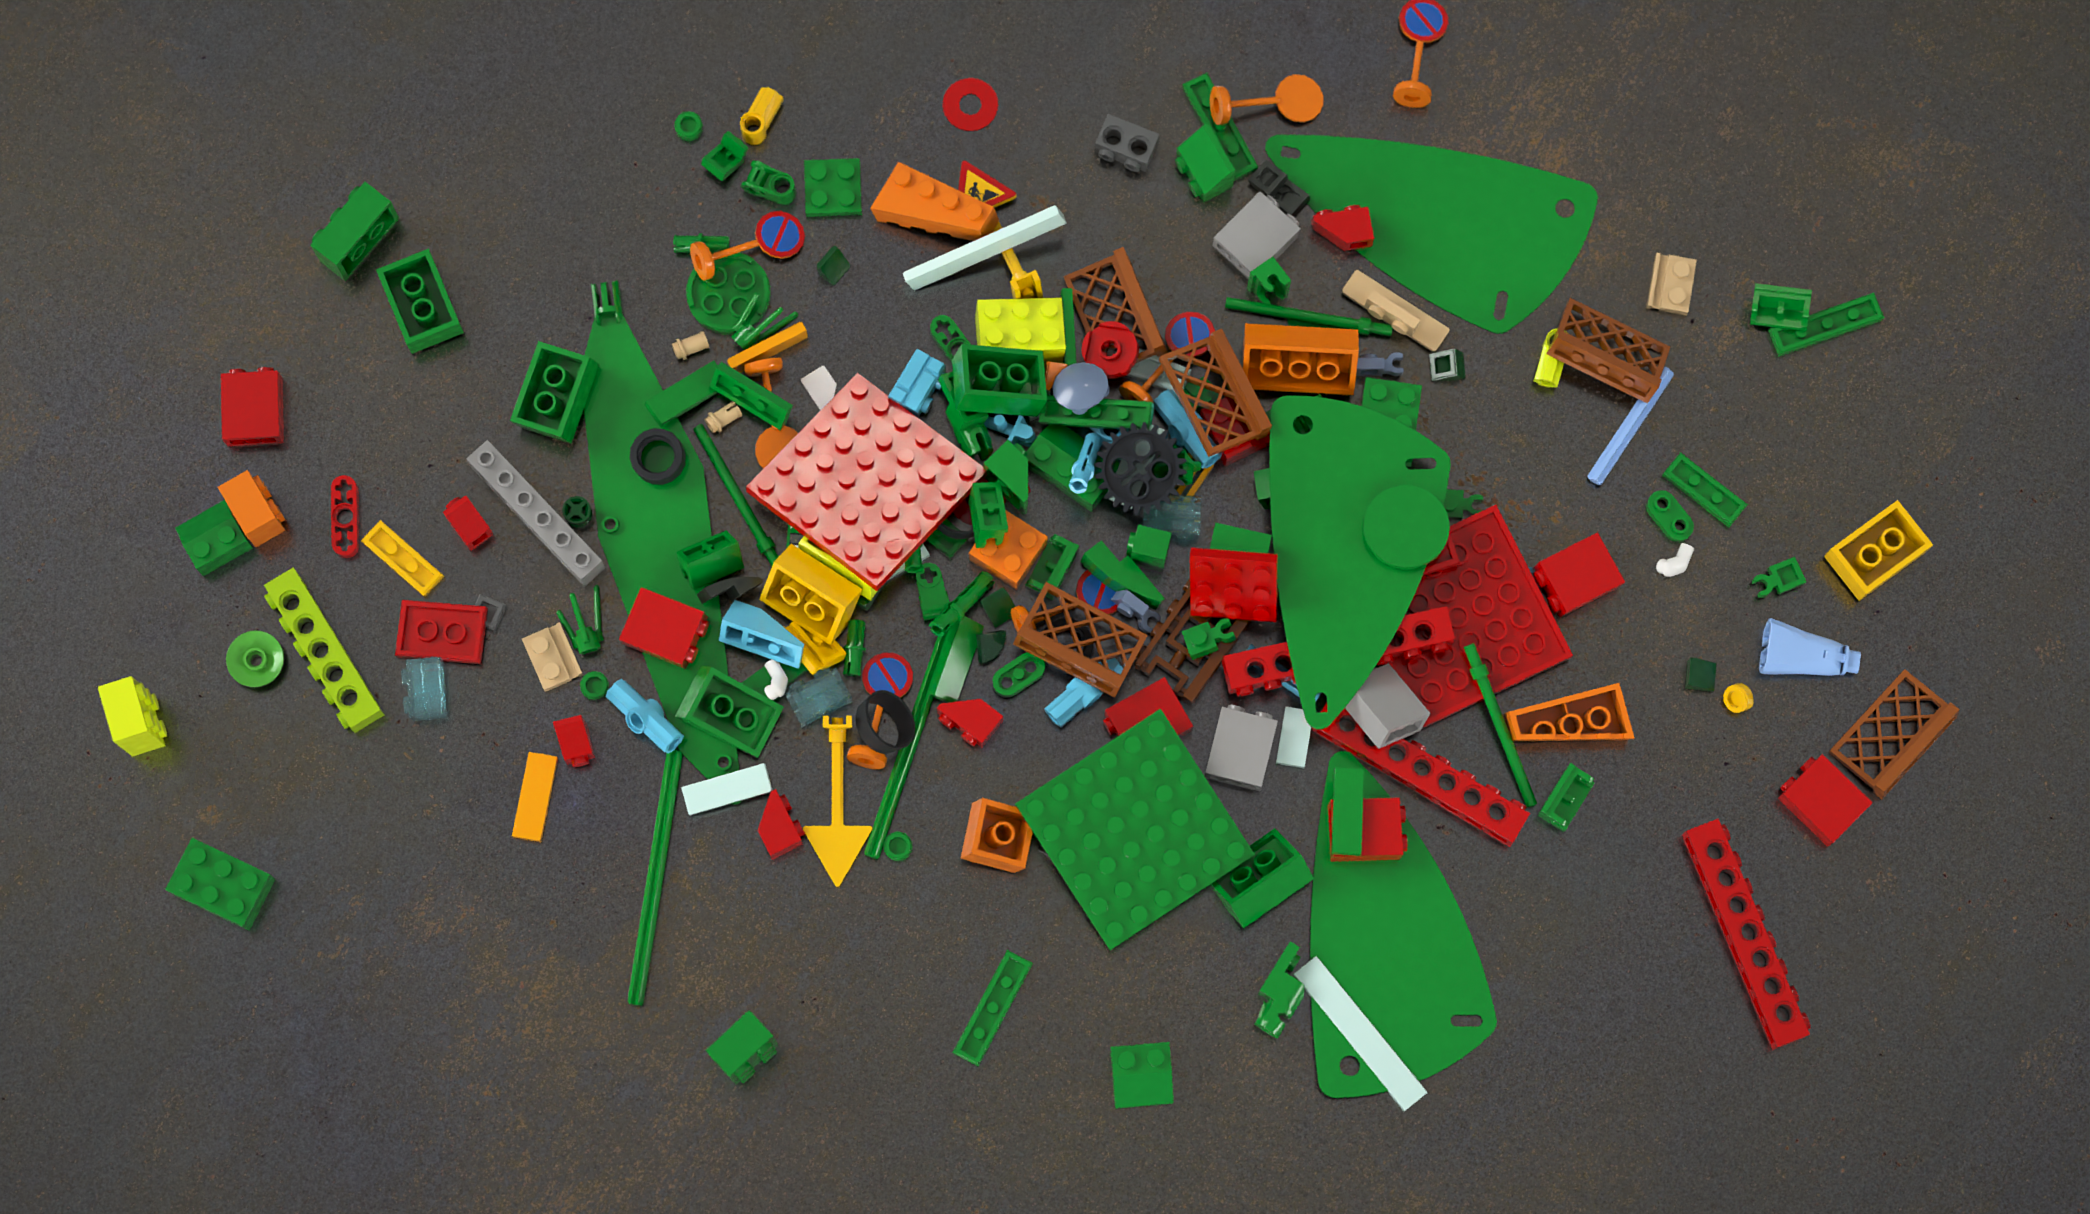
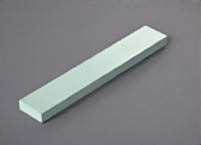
(984, 247)
(1360, 1033)

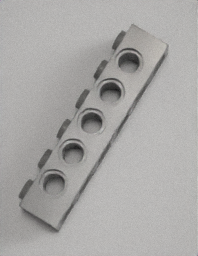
(536, 513)

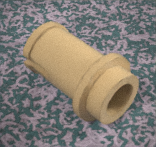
(690, 345)
(723, 417)

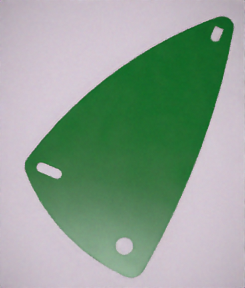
(1449, 219)
(1332, 590)
(1397, 952)

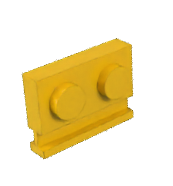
(816, 652)

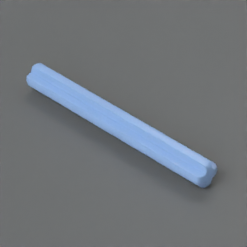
(1626, 432)

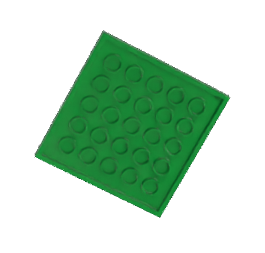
(1134, 829)

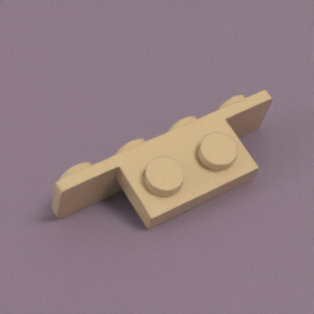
(1395, 311)

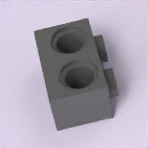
(1130, 137)

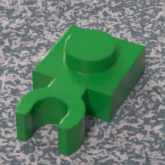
(1456, 504)
(1783, 577)
(1203, 639)

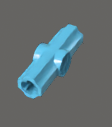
(1180, 427)
(1076, 697)
(644, 716)

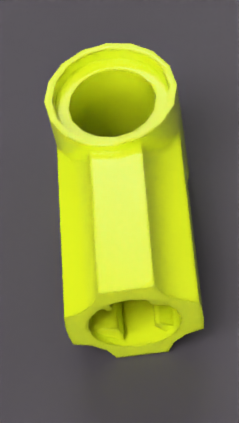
(1548, 368)

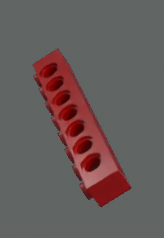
(1239, 681)
(1452, 800)
(1754, 977)

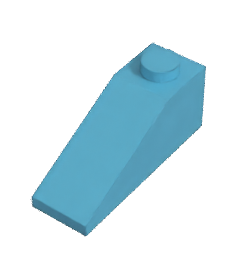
(760, 634)

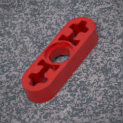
(338, 537)

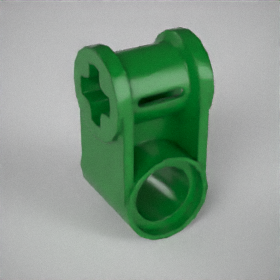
(764, 182)
(932, 595)

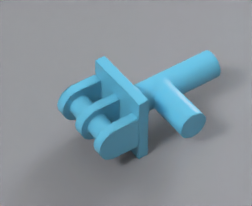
(1018, 433)

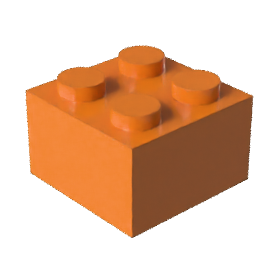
(250, 506)
(1014, 556)
(996, 836)

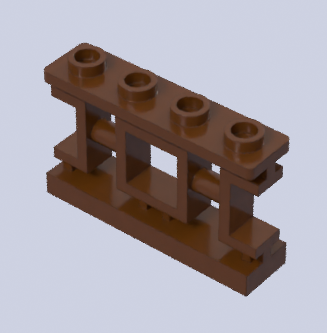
(1174, 625)

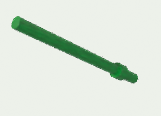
(1363, 325)
(765, 544)
(1479, 672)

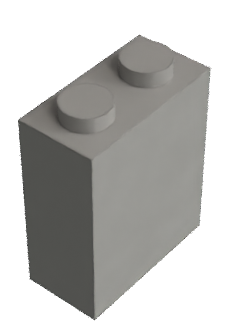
(1256, 234)
(1387, 707)
(1241, 747)

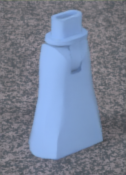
(1801, 652)

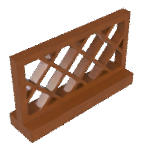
(1134, 296)
(1603, 363)
(1236, 382)
(1069, 660)
(1912, 751)

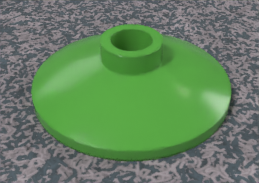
(245, 649)

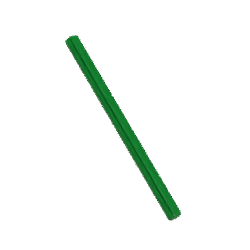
(905, 755)
(654, 878)

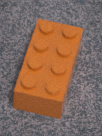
(1300, 358)

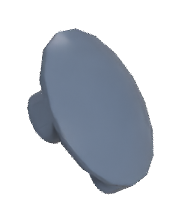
(1080, 387)

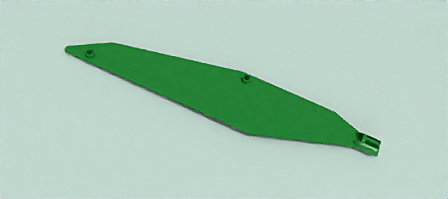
(648, 517)

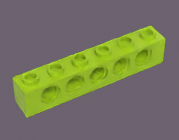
(291, 586)

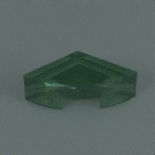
(990, 644)

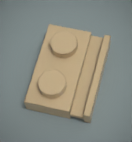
(1671, 284)
(552, 657)

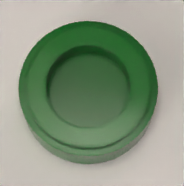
(688, 126)
(594, 686)
(898, 846)

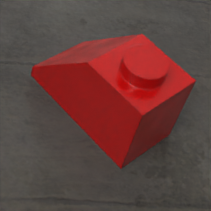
(574, 740)

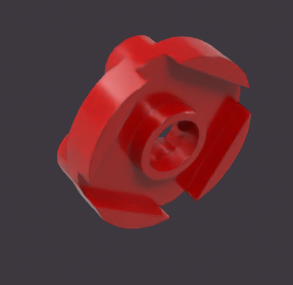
(1123, 340)

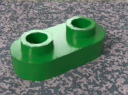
(1668, 516)
(1018, 675)

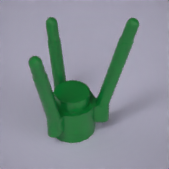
(749, 336)
(586, 639)

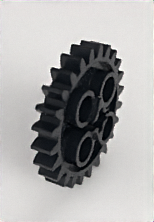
(1125, 448)

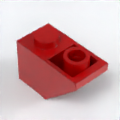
(1346, 228)
(467, 522)
(973, 718)
(777, 828)

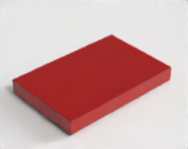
(441, 631)

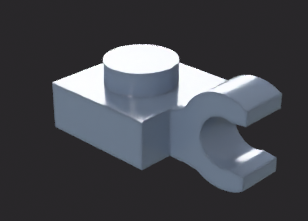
(1372, 366)
(1132, 606)

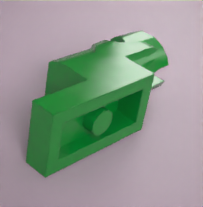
(966, 425)
(1282, 993)

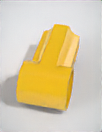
(760, 114)

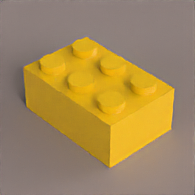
(1878, 550)
(810, 594)

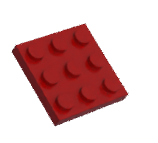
(1233, 584)

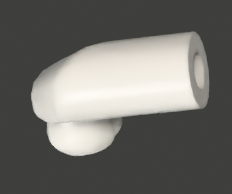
(1677, 564)
(778, 682)

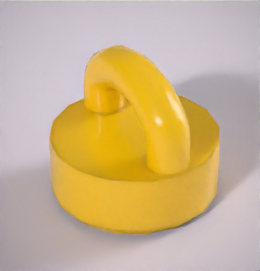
(1738, 698)

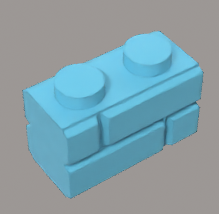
(918, 383)

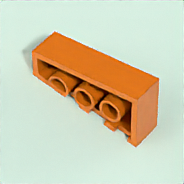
(929, 204)
(1577, 717)

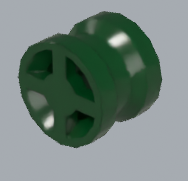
(573, 507)

